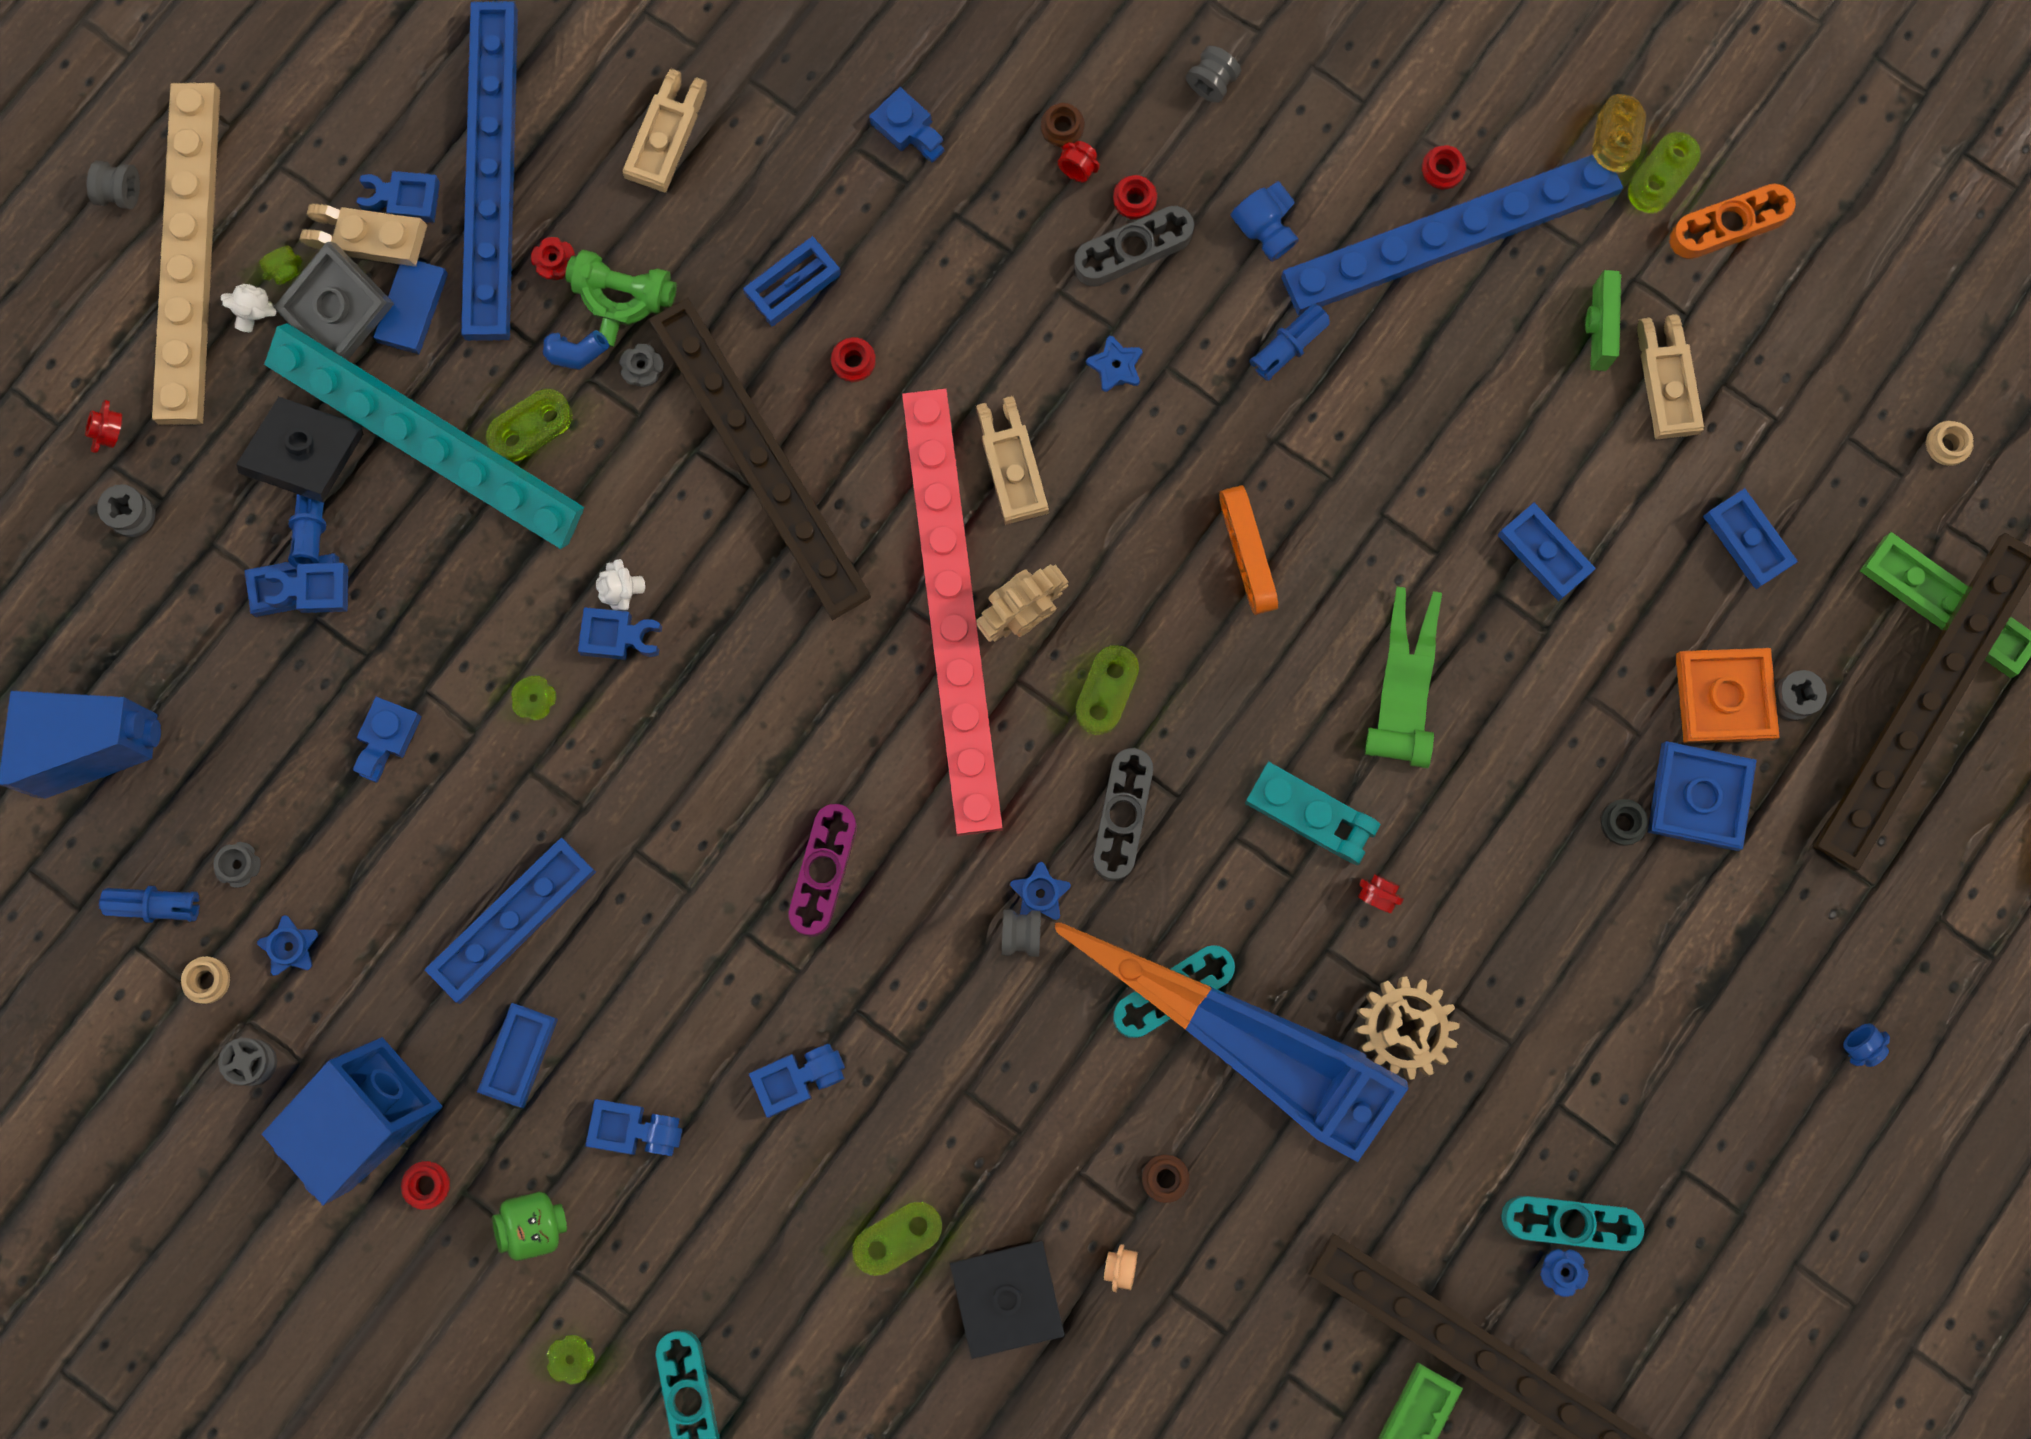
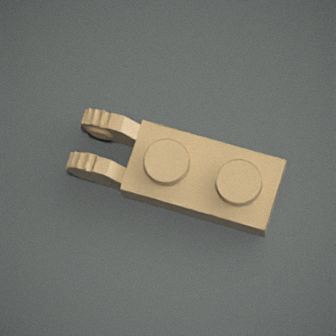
(664, 133)
(368, 234)
(1670, 380)
(1012, 465)

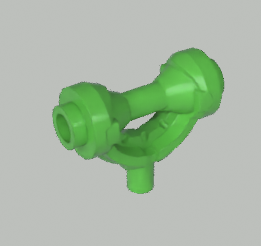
(590, 275)

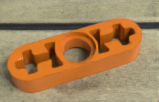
(1745, 207)
(1248, 550)

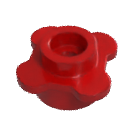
(103, 427)

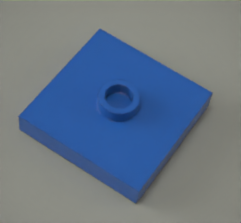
(1702, 796)

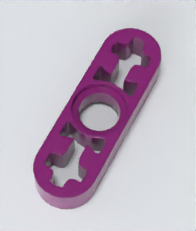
(803, 900)

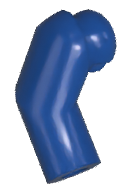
(571, 355)

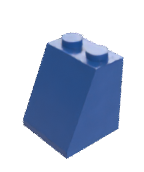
(72, 740)
(350, 1119)

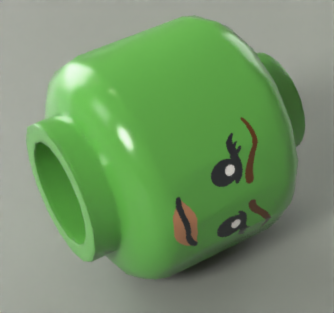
(528, 1226)

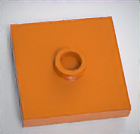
(1727, 695)

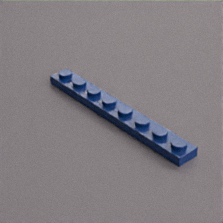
(489, 171)
(1449, 233)

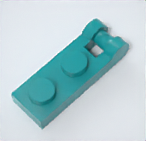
(1311, 813)

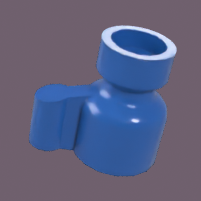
(1261, 217)

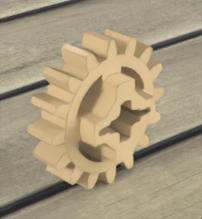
(1022, 603)
(1396, 1008)

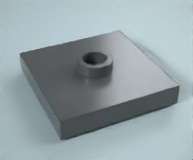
(334, 302)

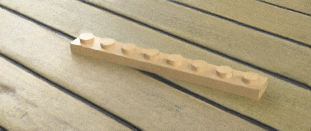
(186, 254)

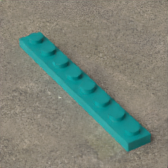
(423, 435)

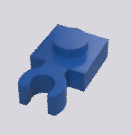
(405, 195)
(315, 589)
(610, 634)

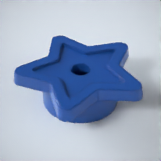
(1116, 376)
(1042, 880)
(275, 946)

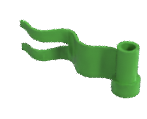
(1406, 689)

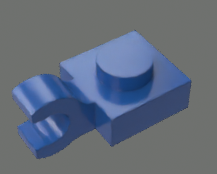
(907, 122)
(386, 732)

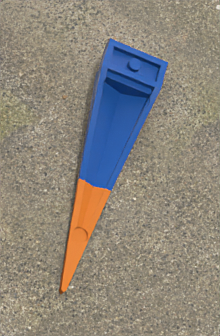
(1309, 1076)

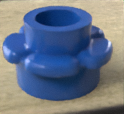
(1867, 1045)
(1552, 1275)

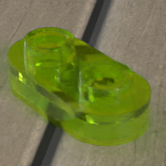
(1664, 169)
(527, 422)
(1107, 691)
(898, 1238)

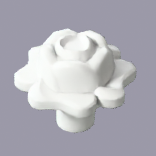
(248, 305)
(618, 586)

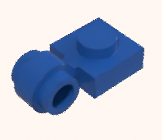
(784, 1082)
(619, 1126)

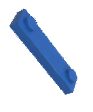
(510, 921)

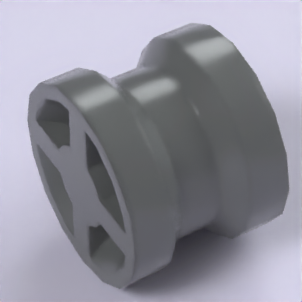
(1213, 74)
(113, 184)
(135, 518)
(1790, 701)
(1021, 932)
(238, 1058)

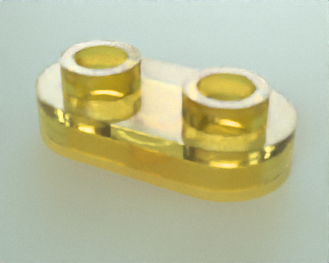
(1619, 133)

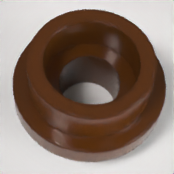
(1062, 113)
(1180, 1183)

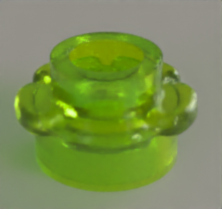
(281, 265)
(524, 689)
(583, 1359)

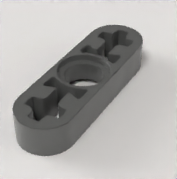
(1100, 249)
(1141, 783)

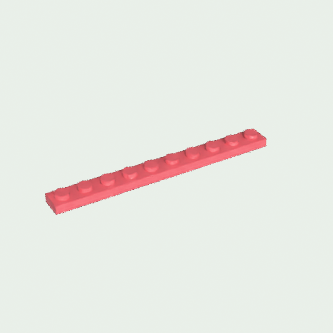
(952, 613)

